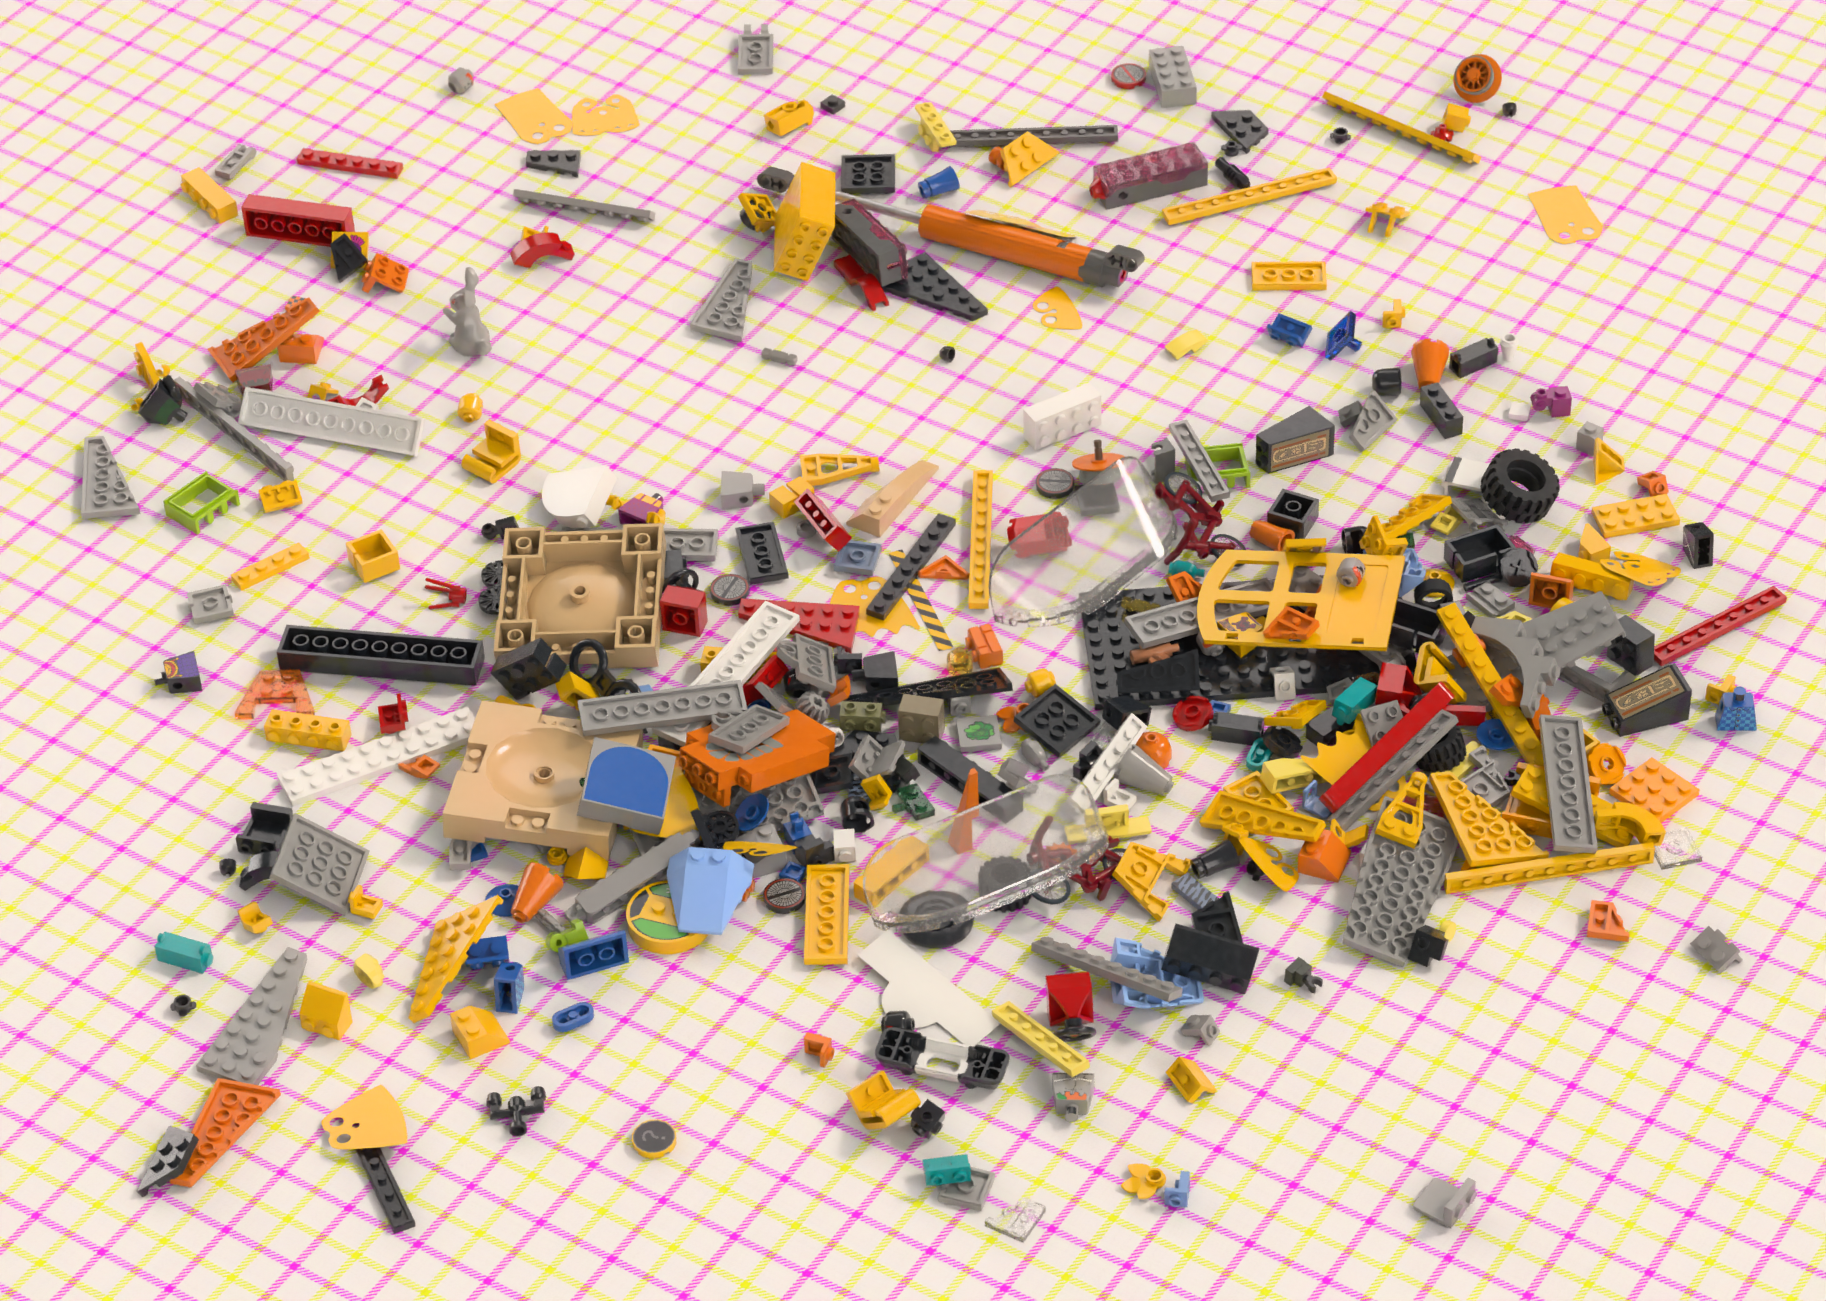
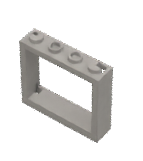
(1592, 684)

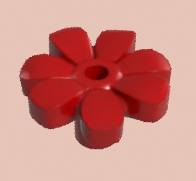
(1443, 133)

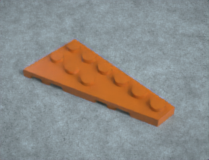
(261, 338)
(223, 1120)

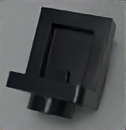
(847, 662)

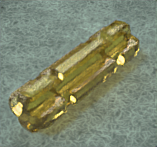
(1138, 605)

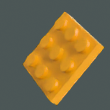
(1655, 789)

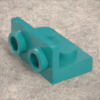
(947, 1170)

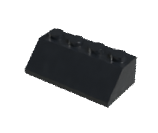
(1210, 958)

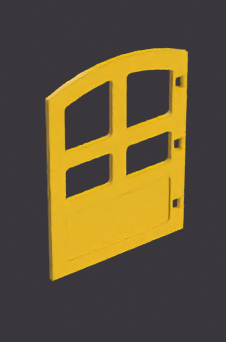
(1342, 611)

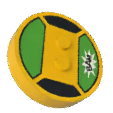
(654, 924)

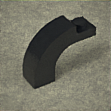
(258, 870)

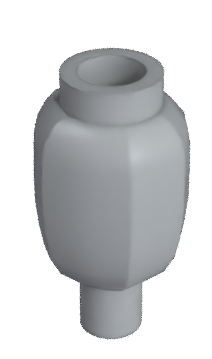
(1034, 753)

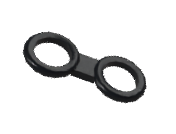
(602, 680)

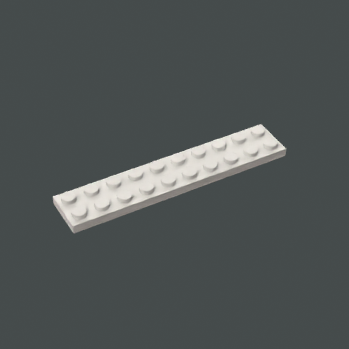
(331, 421)
(739, 658)
(377, 757)

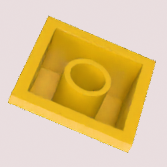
(325, 1011)
(477, 1031)

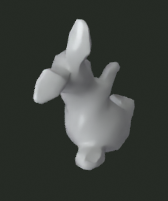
(470, 334)

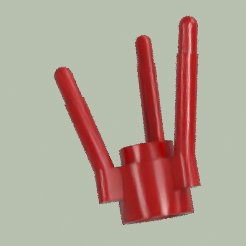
(456, 593)

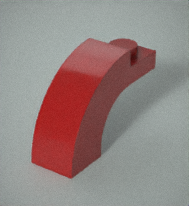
(540, 245)

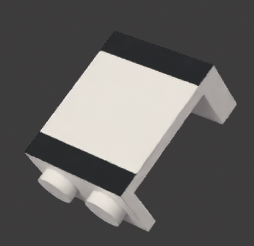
(1464, 474)

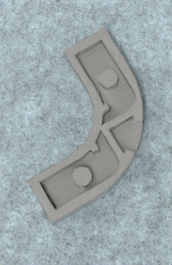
(460, 854)

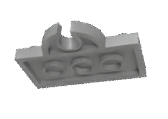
(811, 661)
(745, 729)

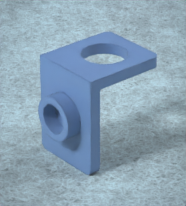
(1312, 802)

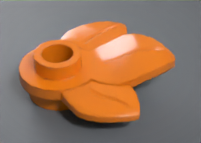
(1008, 715)

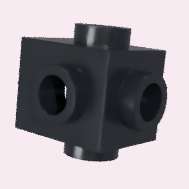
(927, 1119)

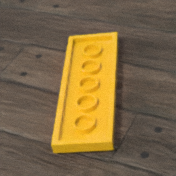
(1533, 791)
(827, 914)

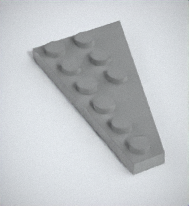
(726, 306)
(103, 484)

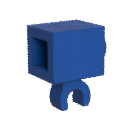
(795, 829)

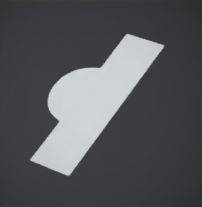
(925, 992)

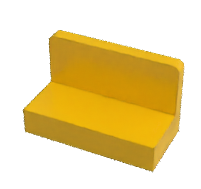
(1189, 1079)

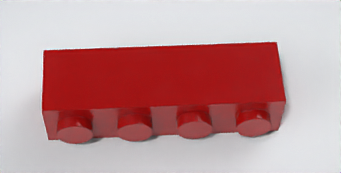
(823, 520)

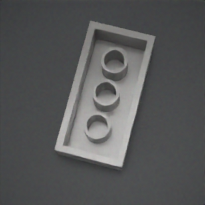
(1172, 77)

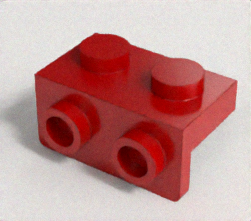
(393, 716)

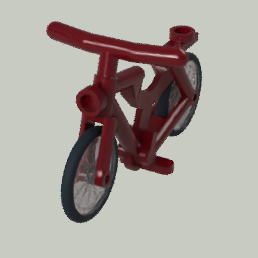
(1184, 490)
(1089, 883)

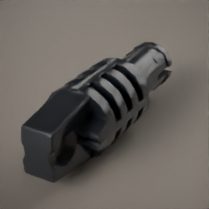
(1232, 173)

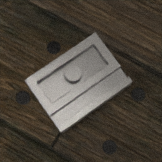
(1490, 600)

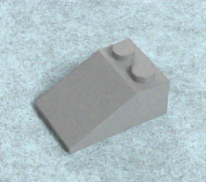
(764, 864)

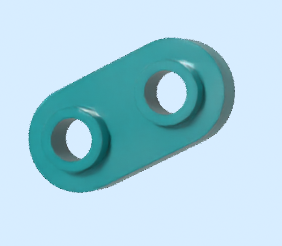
(1257, 755)

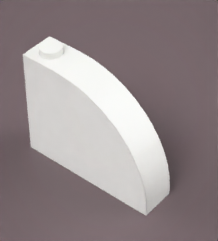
(578, 495)

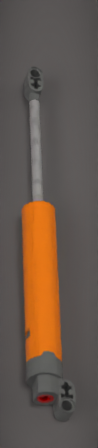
(996, 239)

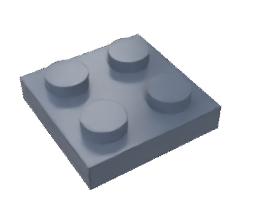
(858, 558)

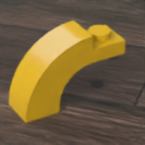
(1631, 819)

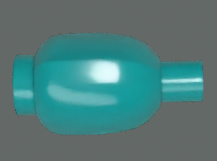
(1180, 566)

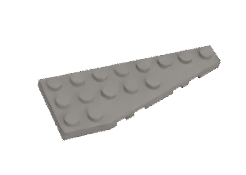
(253, 1036)

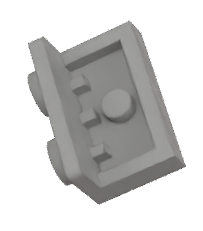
(1014, 773)
(1715, 950)

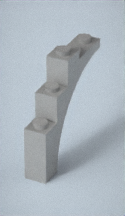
(1510, 638)

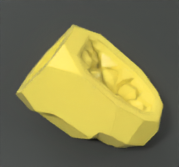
(369, 971)

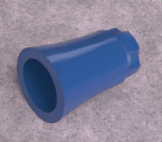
(939, 183)

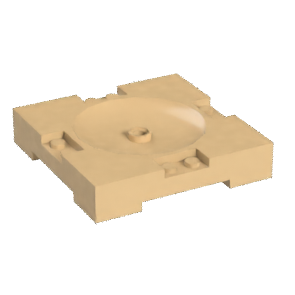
(584, 588)
(525, 781)

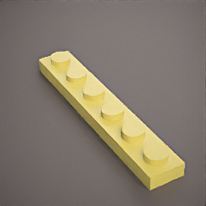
(1040, 1039)

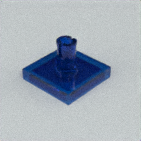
(1341, 336)

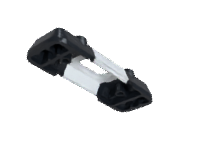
(910, 1051)

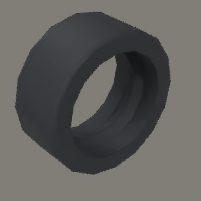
(1433, 586)

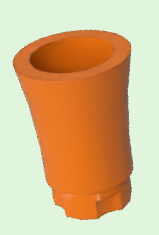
(1270, 534)

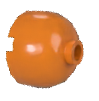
(1156, 747)

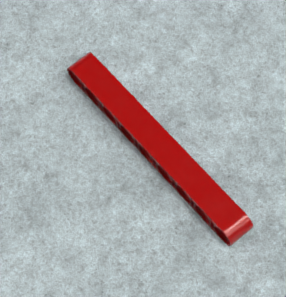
(1386, 747)

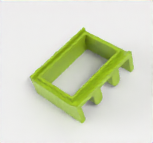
(1223, 453)
(174, 503)

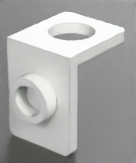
(1284, 683)

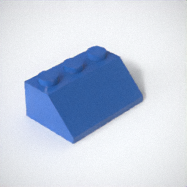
(594, 954)

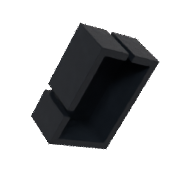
(1476, 552)
(1415, 625)
(525, 669)

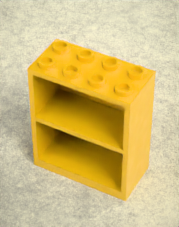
(804, 221)

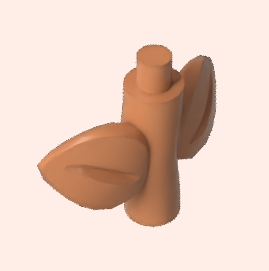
(1153, 653)

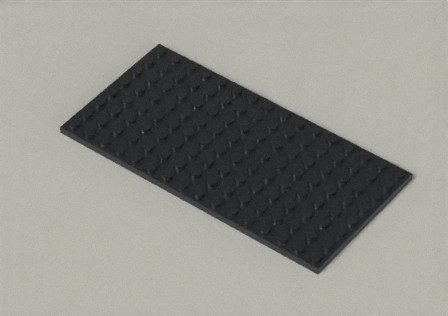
(1220, 676)

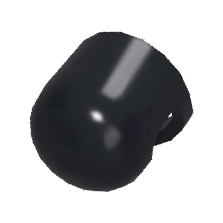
(1387, 381)
(1350, 539)
(854, 813)

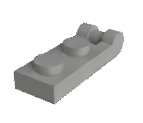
(235, 161)

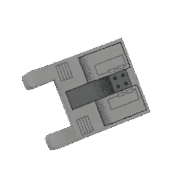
(1476, 512)

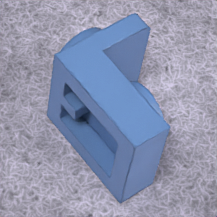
(1180, 1194)

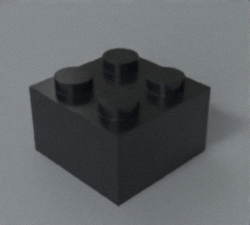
(1294, 512)
(1635, 650)

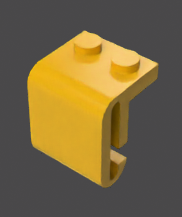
(494, 454)
(1431, 671)
(879, 1103)

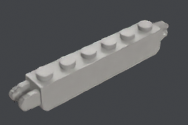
(624, 882)

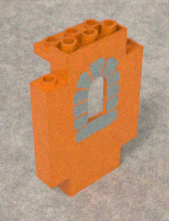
(783, 756)

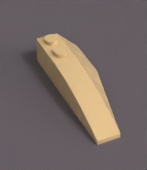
(886, 504)

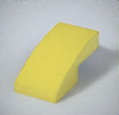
(1184, 343)
(1447, 521)

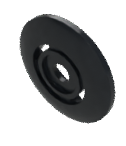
(945, 936)

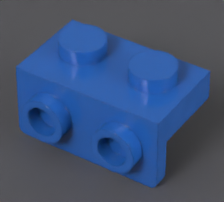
(1289, 330)

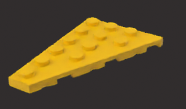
(1480, 828)
(448, 952)

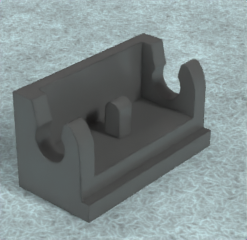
(1163, 460)

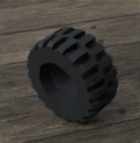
(1513, 501)

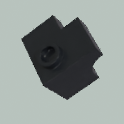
(1087, 758)
(814, 851)
(1427, 945)

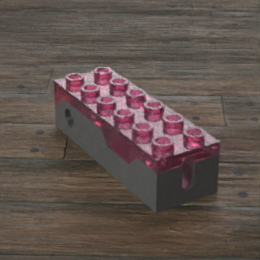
(1149, 175)
(869, 243)

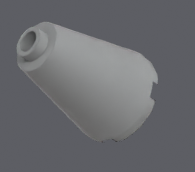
(1143, 772)

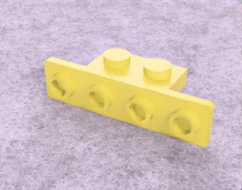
(933, 127)
(1120, 825)

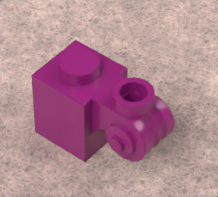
(1556, 398)

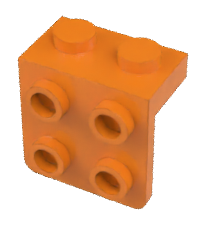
(386, 272)

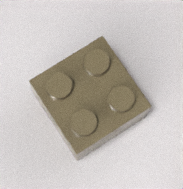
(920, 718)

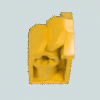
(789, 117)

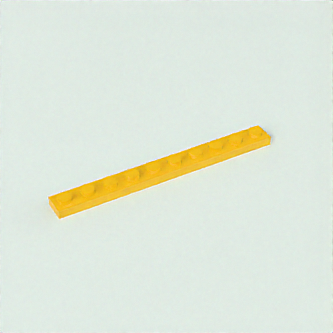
(1406, 130)
(1249, 196)
(980, 539)
(1487, 677)
(1548, 868)

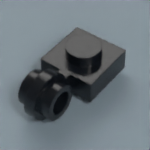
(490, 531)

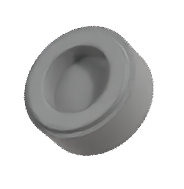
(805, 529)

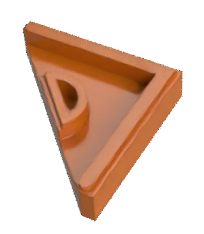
(944, 569)

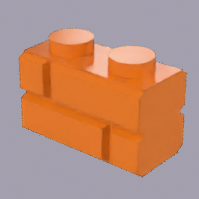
(984, 646)

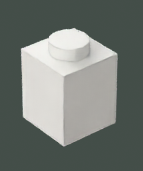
(844, 845)

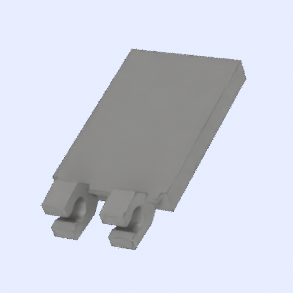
(755, 51)

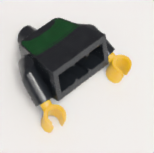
(162, 401)

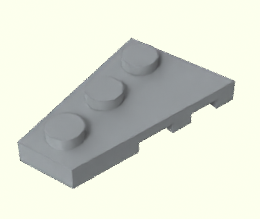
(1371, 422)

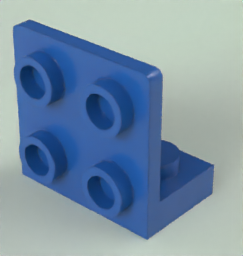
(488, 951)

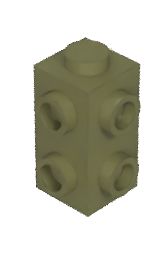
(861, 716)

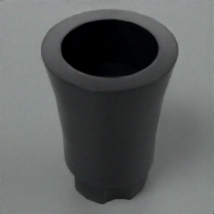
(1215, 860)

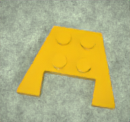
(1141, 869)

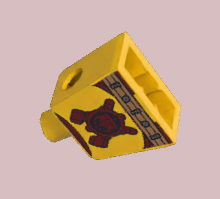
(1245, 623)

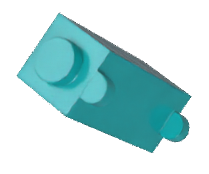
(1353, 700)
(183, 952)

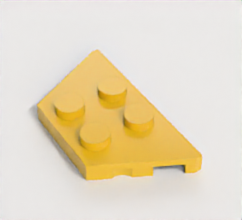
(1025, 156)

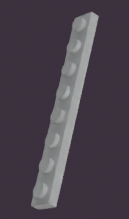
(590, 206)
(1394, 769)
(1109, 970)

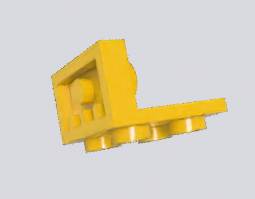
(1376, 541)

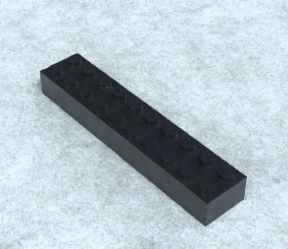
(381, 655)

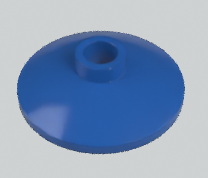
(1494, 735)
(752, 811)
(507, 893)

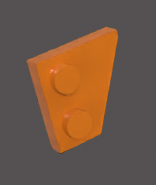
(1183, 586)
(1291, 625)
(1508, 691)
(1605, 922)

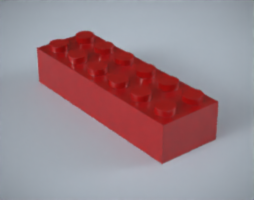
(294, 220)

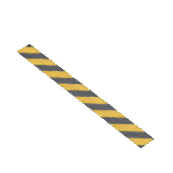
(924, 607)

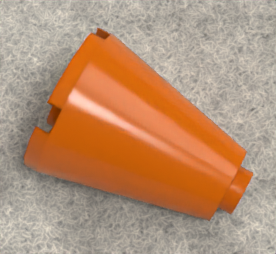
(1429, 360)
(534, 891)

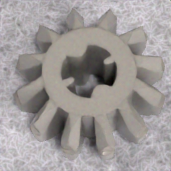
(813, 706)

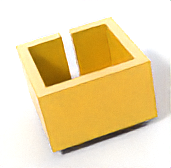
(373, 556)

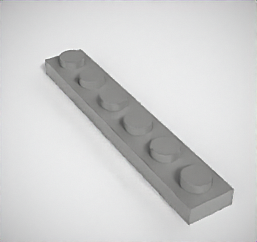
(1199, 460)

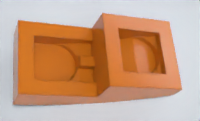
(841, 692)
(422, 768)

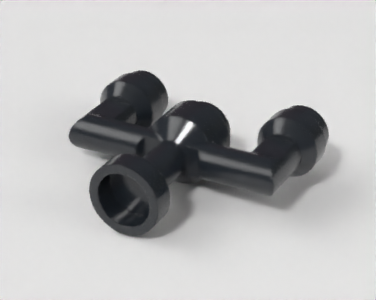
(516, 1109)

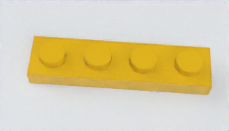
(270, 566)

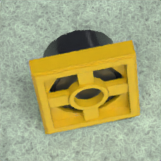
(757, 211)

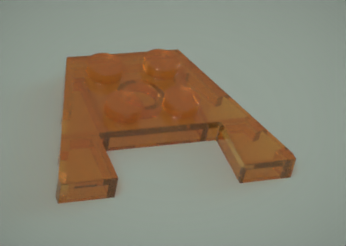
(273, 688)

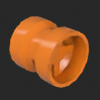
(996, 158)

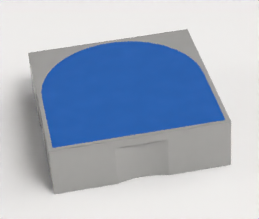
(626, 785)

